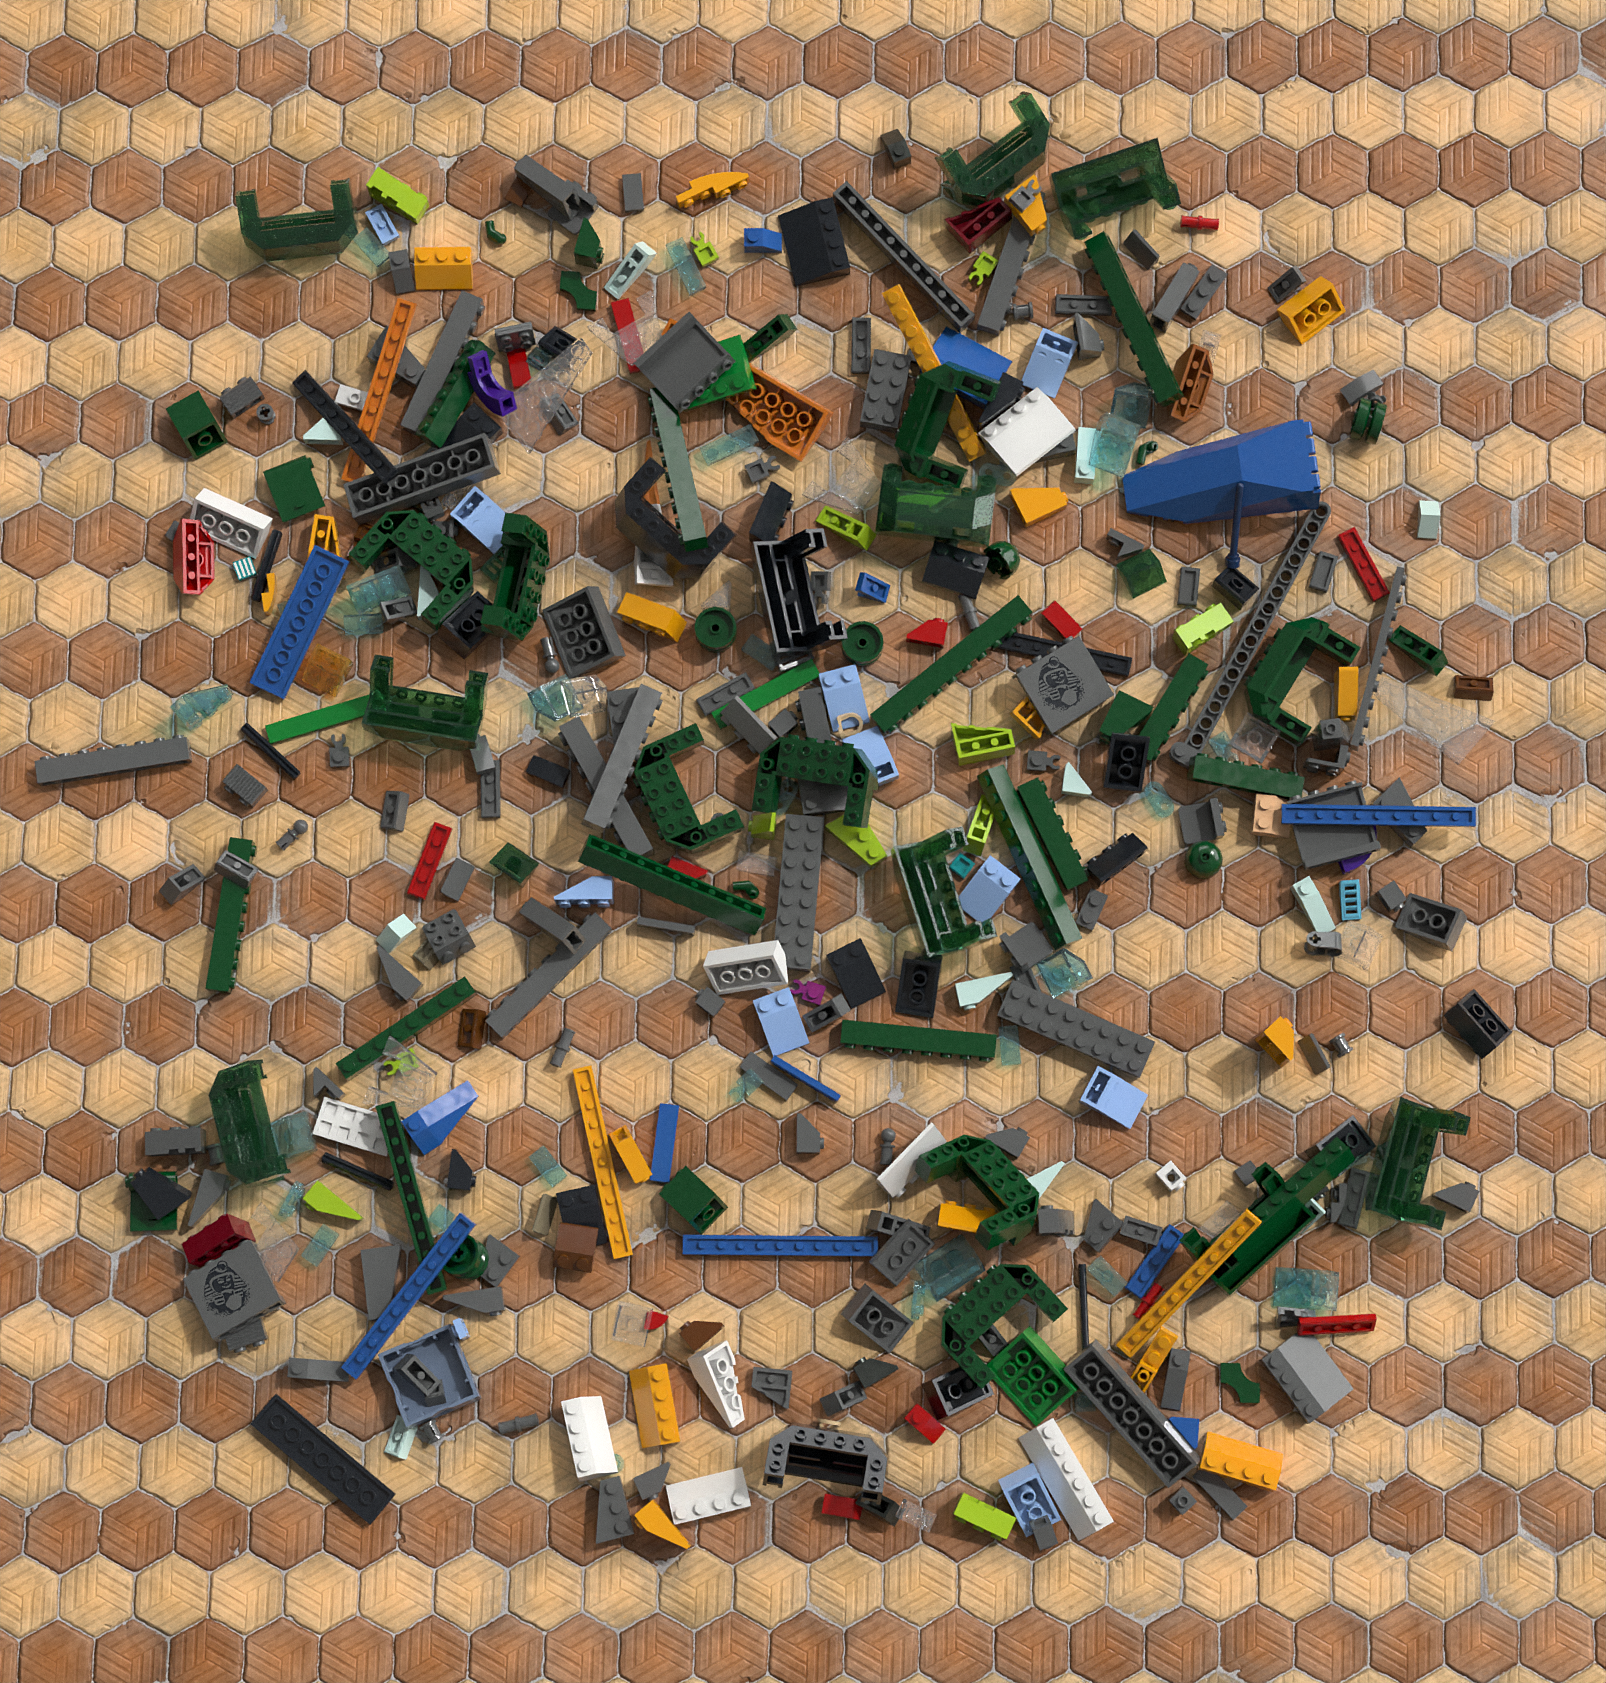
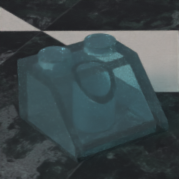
(294, 1135)

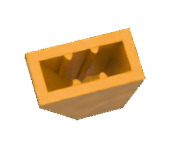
(1034, 217)
(1037, 503)
(1346, 693)
(630, 1154)

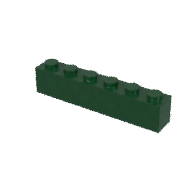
(451, 398)
(1173, 703)
(1243, 777)
(1052, 834)

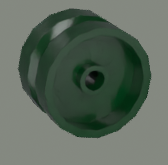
(1368, 421)
(708, 621)
(863, 655)
(468, 1261)

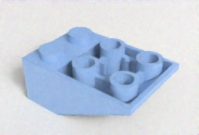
(1049, 362)
(480, 519)
(876, 750)
(593, 890)
(1113, 1097)

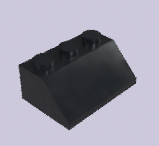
(771, 514)
(955, 569)
(1115, 858)
(1477, 1024)

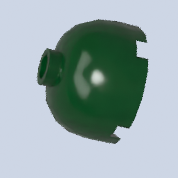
(1002, 558)
(1203, 868)

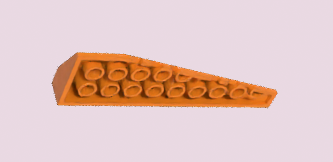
(780, 412)

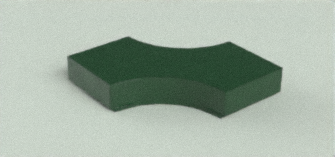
(572, 284)
(1247, 1390)

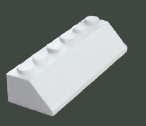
(1065, 1479)

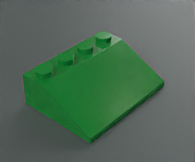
(733, 381)
(1032, 1376)

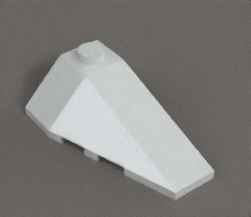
(716, 1376)

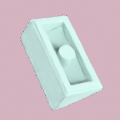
(400, 1439)

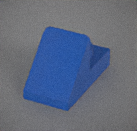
(872, 588)

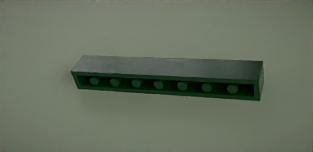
(229, 924)
(407, 1027)
(918, 1039)
(1296, 1193)

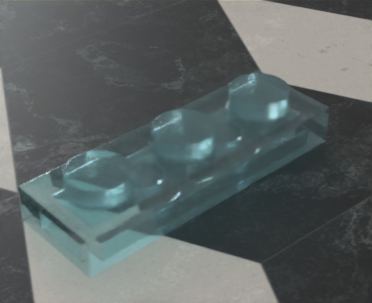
(685, 266)
(729, 445)

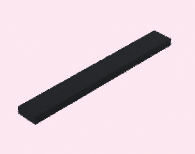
(345, 427)
(1037, 646)

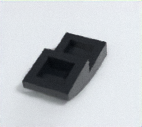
(548, 771)

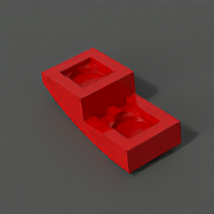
(518, 367)
(1061, 620)
(841, 1506)

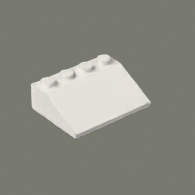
(1026, 431)
(904, 1166)

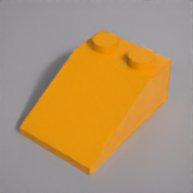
(657, 1522)

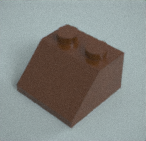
(575, 1247)
(699, 1332)

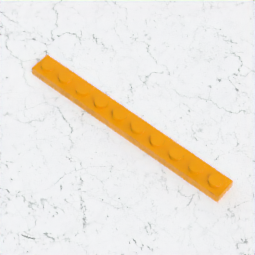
(927, 360)
(602, 1162)
(1188, 1283)

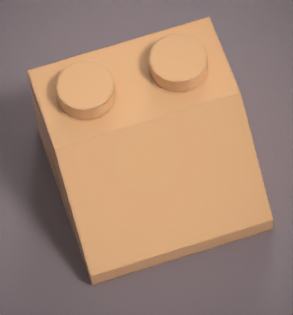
(1267, 817)

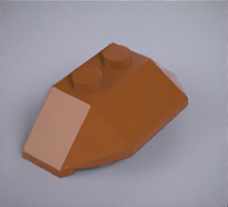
(1194, 375)

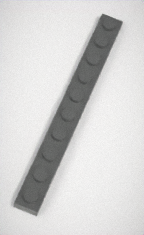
(1376, 666)

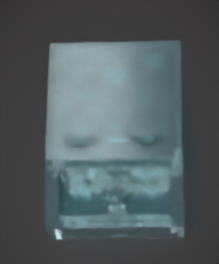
(1113, 444)
(198, 705)
(1306, 1289)

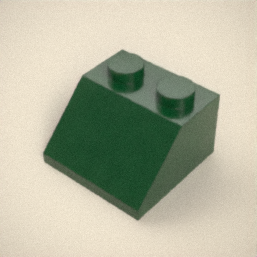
(588, 247)

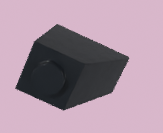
(159, 1192)

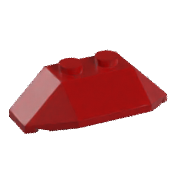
(193, 557)

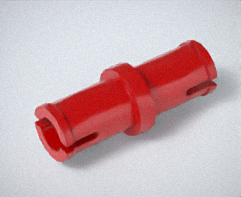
(1199, 222)
(1148, 1300)

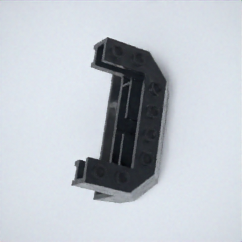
(657, 535)
(788, 595)
(827, 1456)

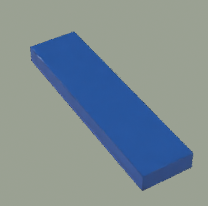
(806, 1079)
(664, 1142)
(1154, 1262)

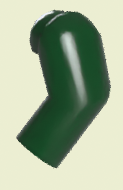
(493, 235)
(1144, 450)
(748, 887)

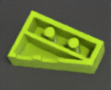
(983, 1516)

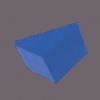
(1187, 1428)

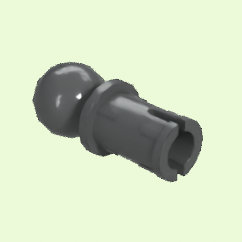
(551, 664)
(299, 827)
(888, 1136)

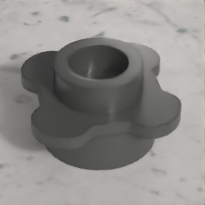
(1373, 397)

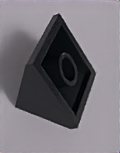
(556, 341)
(1235, 587)

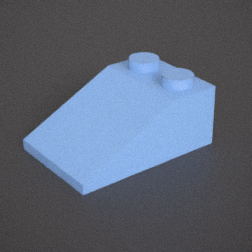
(843, 695)
(988, 890)
(781, 1021)
(1028, 1497)

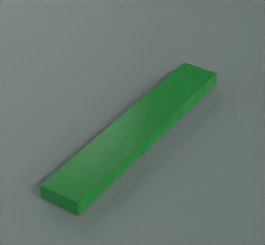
(774, 689)
(317, 720)

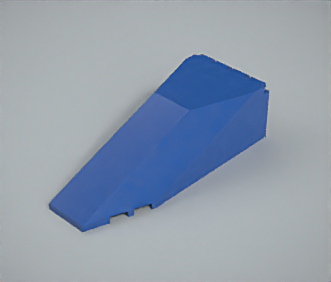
(1203, 479)

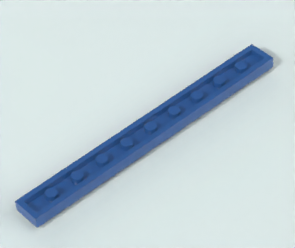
(1378, 815)
(780, 1245)
(408, 1295)

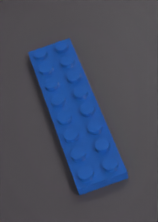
(299, 622)

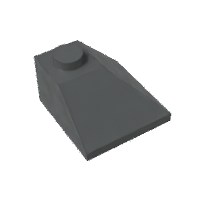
(1088, 339)

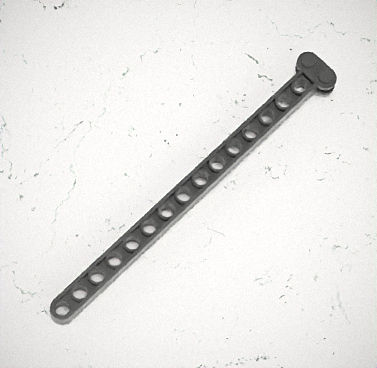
(1181, 752)

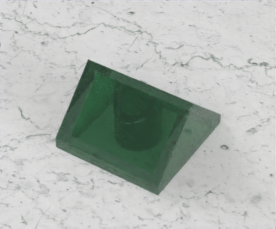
(1141, 573)
(514, 864)

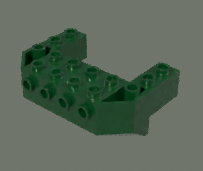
(927, 417)
(430, 550)
(519, 579)
(1283, 665)
(817, 763)
(668, 798)
(994, 1177)
(984, 1306)

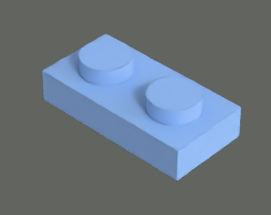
(382, 224)
(459, 1329)

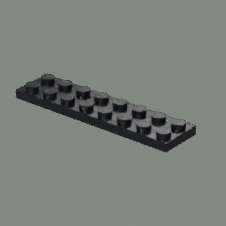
(323, 1459)

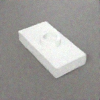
(351, 397)

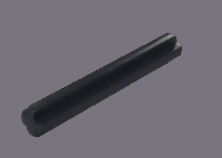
(266, 565)
(269, 750)
(357, 1171)

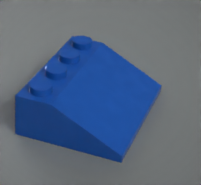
(972, 355)

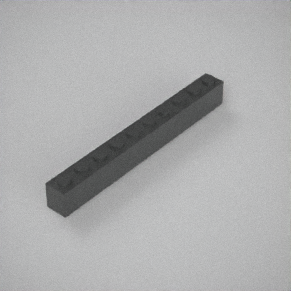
(903, 257)

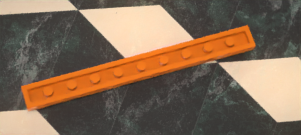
(381, 382)

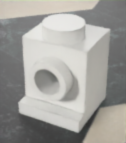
(1171, 1169)

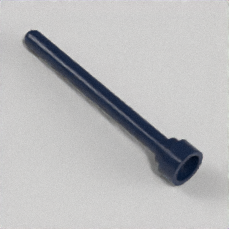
(1232, 560)

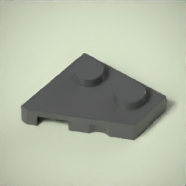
(1101, 1226)
(500, 1261)
(1289, 1316)
(773, 1384)

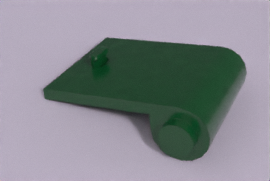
(294, 488)
(141, 1215)

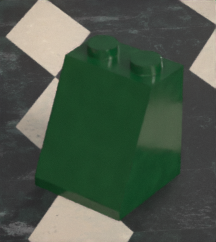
(196, 425)
(1123, 716)
(693, 1200)

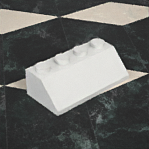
(231, 522)
(746, 967)
(589, 1437)
(708, 1495)

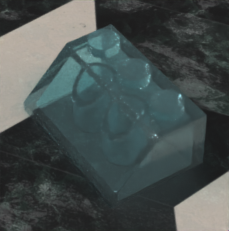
(378, 588)
(949, 1267)

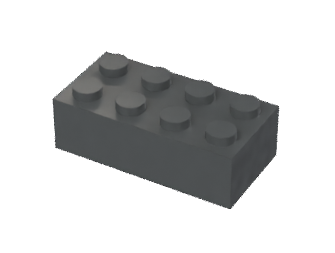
(885, 391)

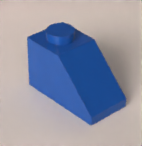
(762, 241)

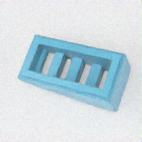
(1342, 892)

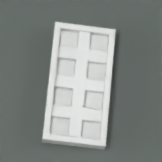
(350, 1126)

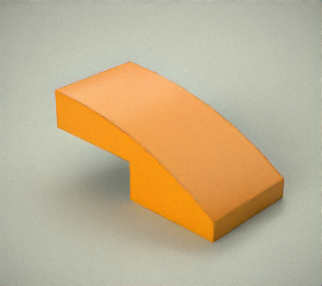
(270, 597)

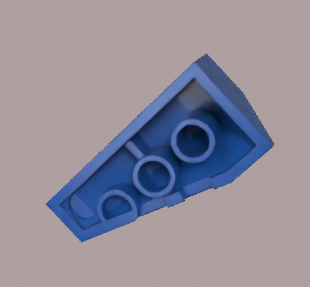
(436, 1120)

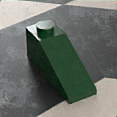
(769, 336)
(1419, 650)

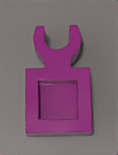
(811, 992)

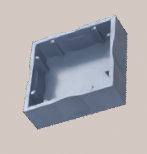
(446, 1360)

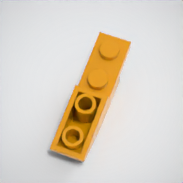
(718, 183)
(1153, 1358)

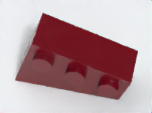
(977, 225)
(216, 1239)

